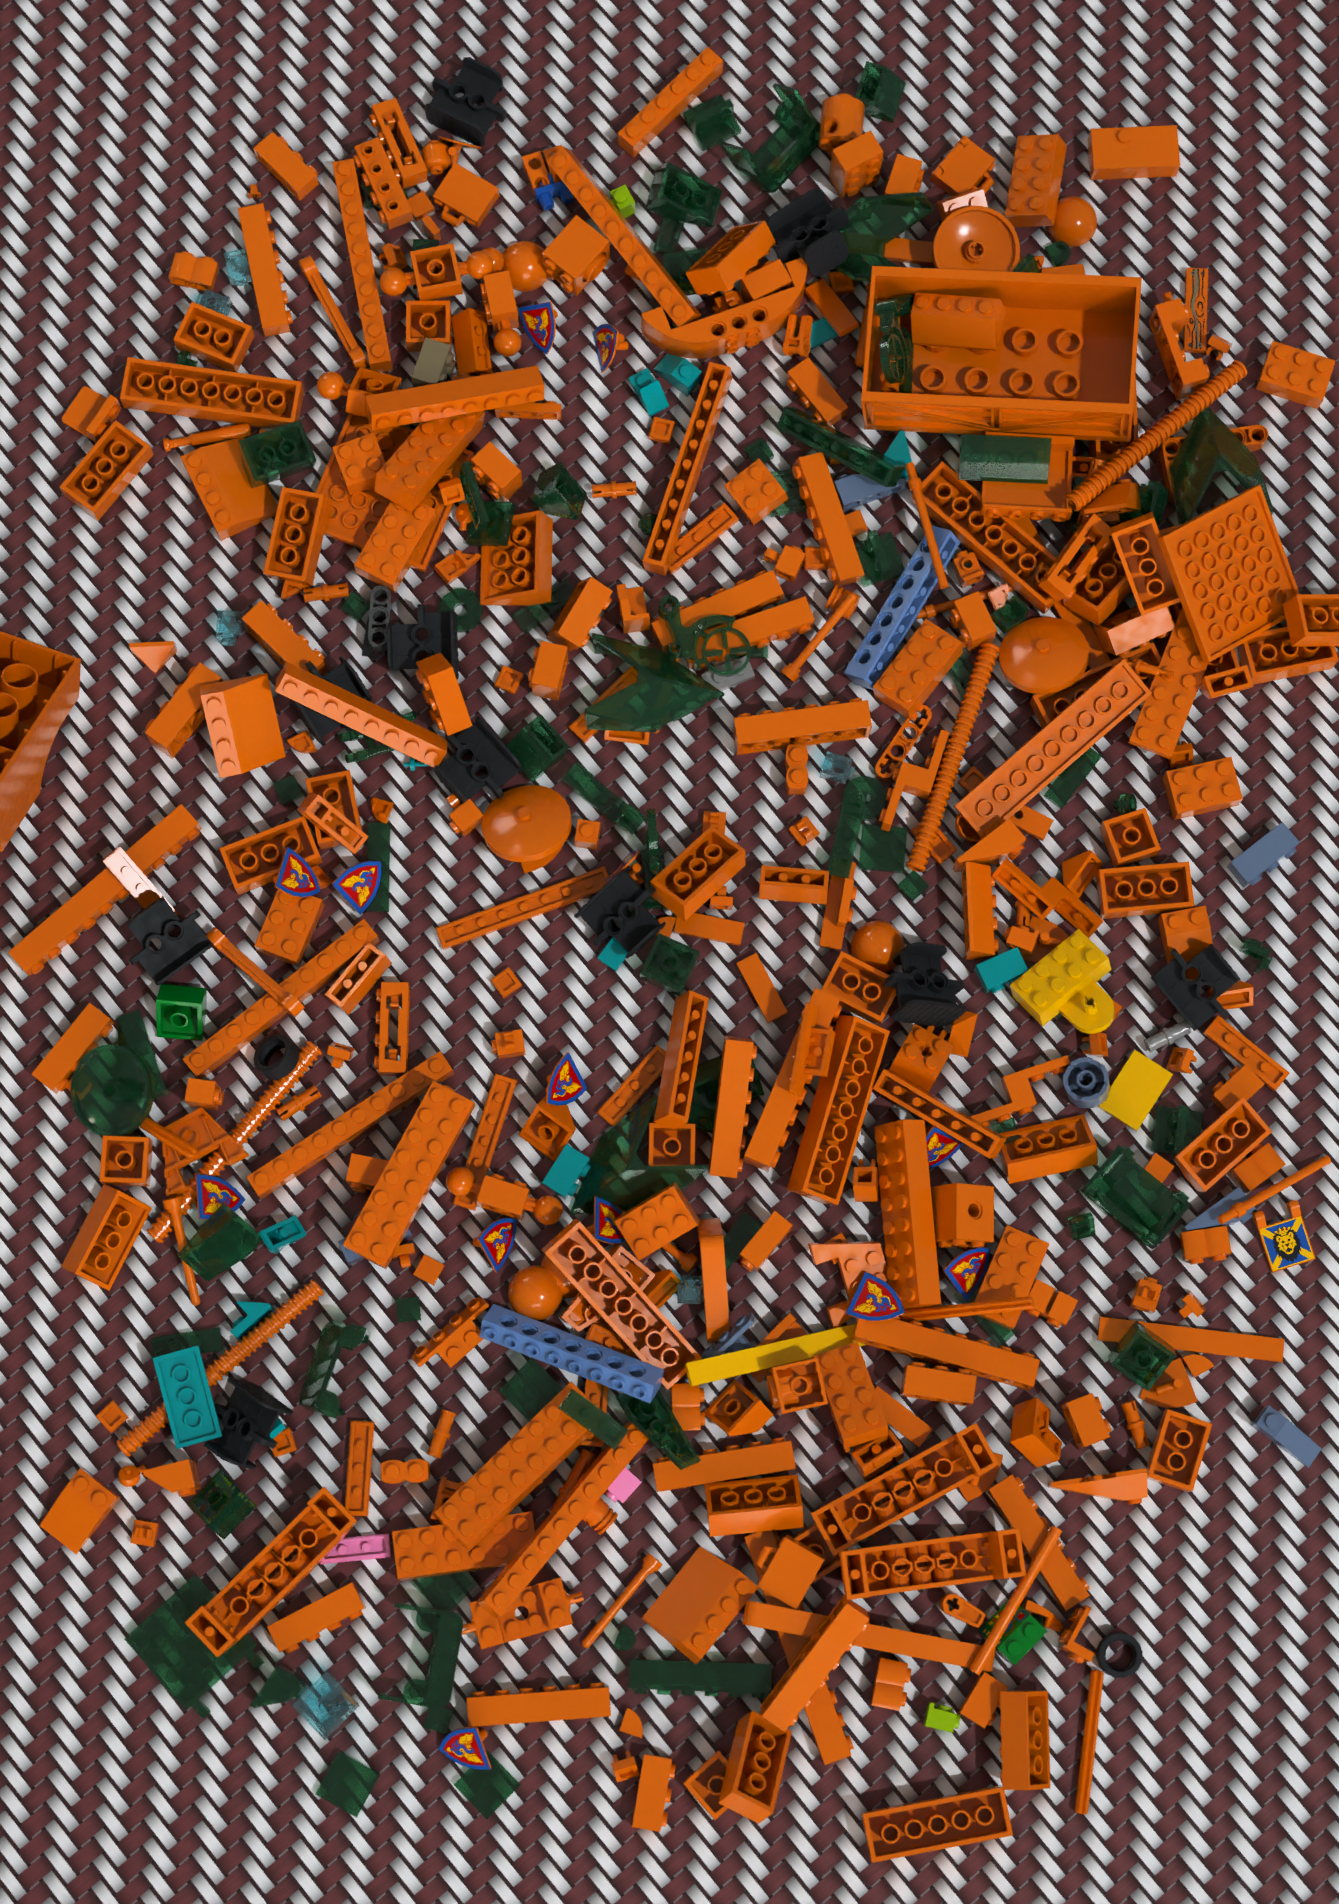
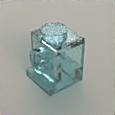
(234, 260)
(221, 303)
(228, 627)
(833, 761)
(690, 1290)

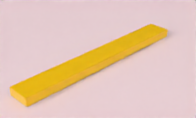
(768, 1355)

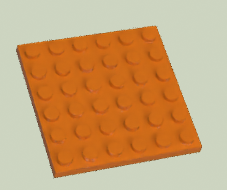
(356, 515)
(1230, 572)

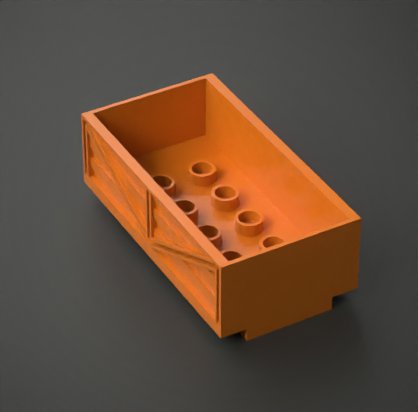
(1058, 364)

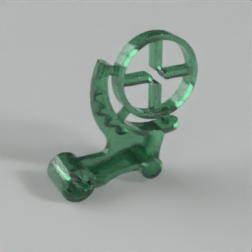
(893, 341)
(686, 638)
(652, 857)

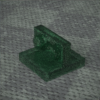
(712, 122)
(879, 558)
(1175, 1129)

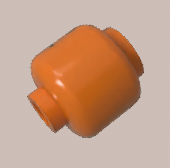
(436, 156)

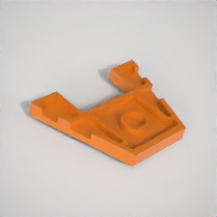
(206, 1135)
(853, 1261)

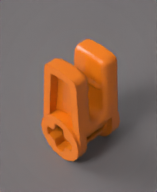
(800, 340)
(444, 1493)
(964, 1611)

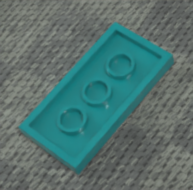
(187, 1397)

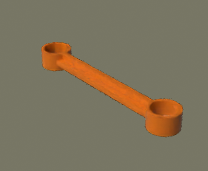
(313, 276)
(286, 999)

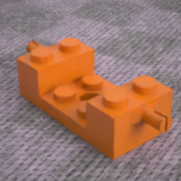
(1166, 325)
(547, 1609)

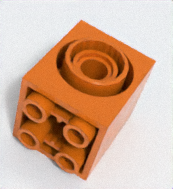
(576, 256)
(963, 1215)
(796, 1386)

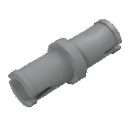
(1167, 1036)

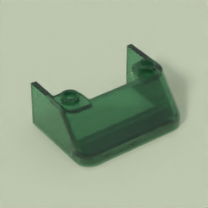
(784, 149)
(442, 1660)

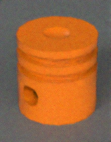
(837, 597)
(600, 1516)

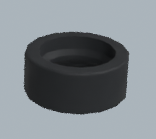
(268, 1048)
(1101, 1652)

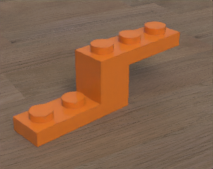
(548, 410)
(913, 780)
(1047, 898)
(1020, 1092)

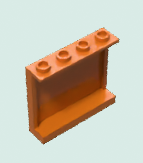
(1031, 499)

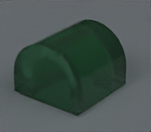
(1081, 1226)
(625, 1639)

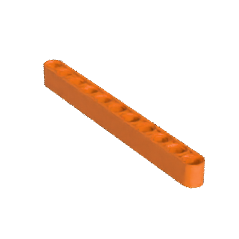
(873, 1637)

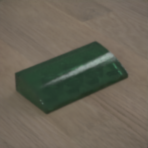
(1004, 459)

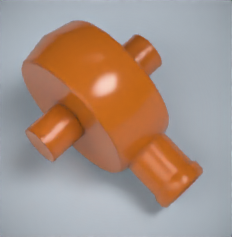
(463, 516)
(130, 1475)

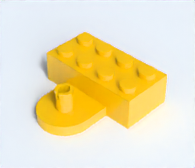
(1067, 985)

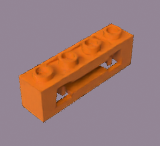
(384, 117)
(1055, 582)
(392, 991)

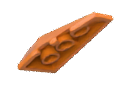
(582, 1314)
(1118, 1486)

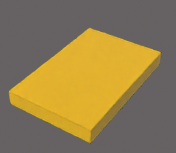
(1135, 1090)

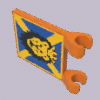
(1285, 1241)

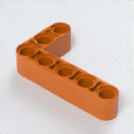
(1244, 434)
(713, 1278)

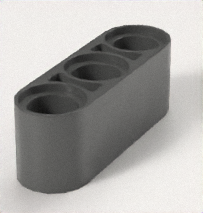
(376, 610)

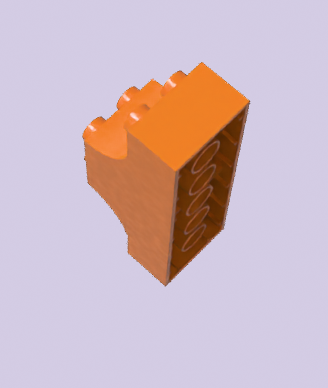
(35, 699)

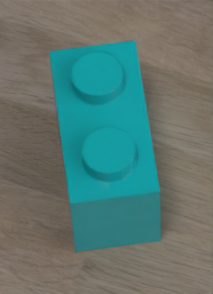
(1000, 970)
(566, 1172)

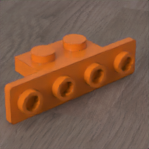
(837, 910)
(812, 1051)
(455, 1338)

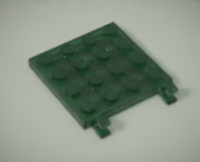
(178, 1654)

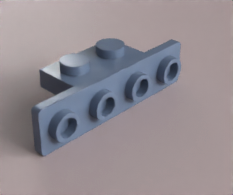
(731, 1341)

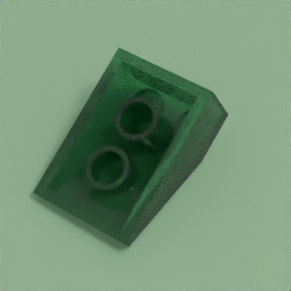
(683, 196)
(219, 1243)

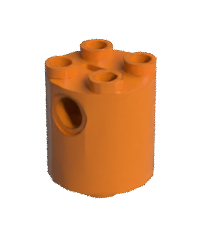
(840, 121)

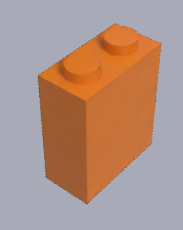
(764, 1242)

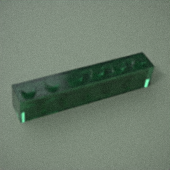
(840, 446)
(703, 1676)

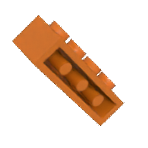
(383, 183)

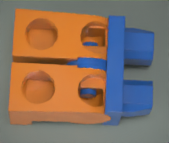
(543, 184)

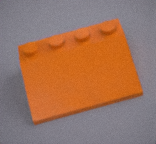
(225, 489)
(523, 569)
(242, 724)
(699, 1604)

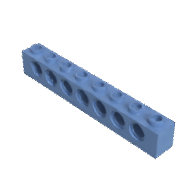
(899, 611)
(571, 1353)

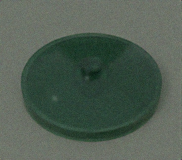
(112, 1090)

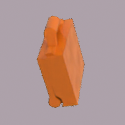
(964, 169)
(465, 196)
(789, 1571)

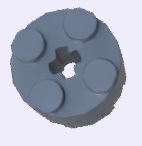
(1089, 1095)

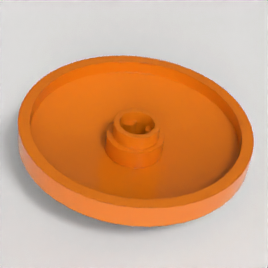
(976, 241)
(1043, 655)
(526, 823)

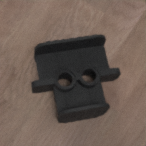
(459, 114)
(810, 230)
(442, 637)
(341, 676)
(488, 755)
(613, 903)
(174, 951)
(922, 989)
(1186, 993)
(246, 1421)

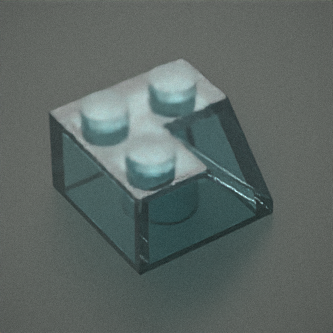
(326, 1705)

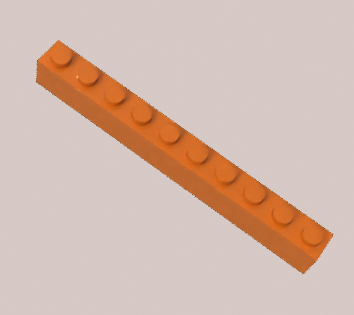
(623, 237)
(362, 265)
(687, 468)
(102, 892)
(268, 1010)
(349, 1125)
(560, 1523)
(821, 1713)

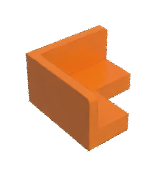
(633, 609)
(1032, 1434)

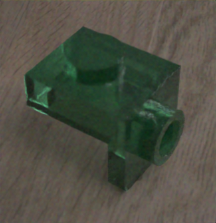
(1010, 614)
(1256, 950)

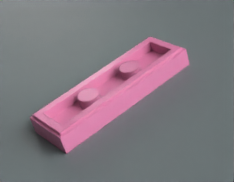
(360, 1549)

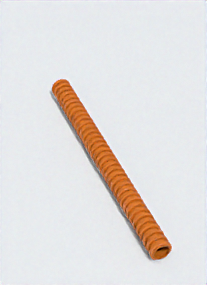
(1156, 435)
(953, 756)
(240, 1135)
(228, 1361)

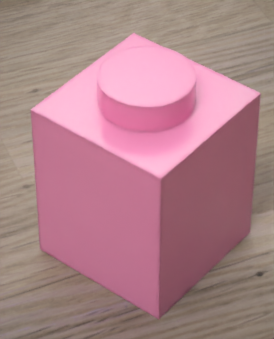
(623, 1486)

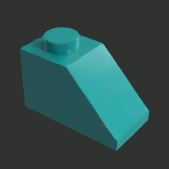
(679, 373)
(900, 452)

